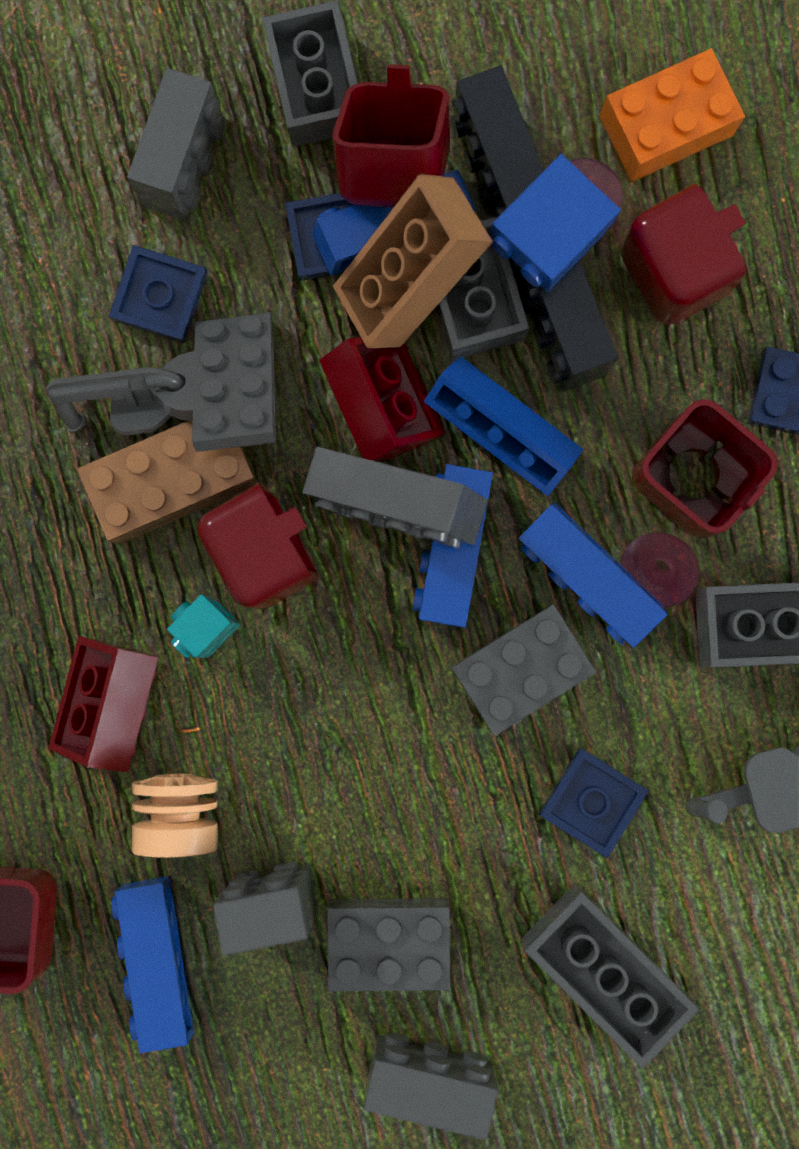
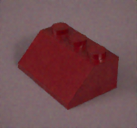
(380, 399)
(103, 704)

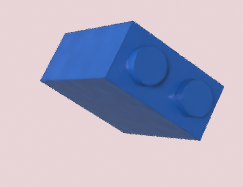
(553, 223)

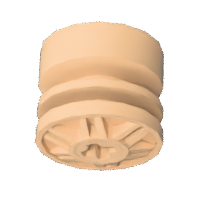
(175, 819)

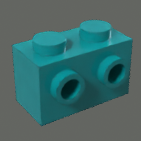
(201, 627)

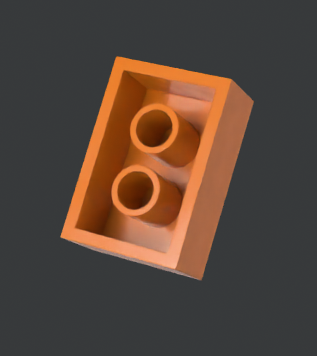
(671, 115)

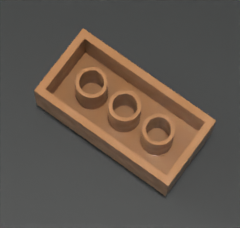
(411, 261)
(161, 482)

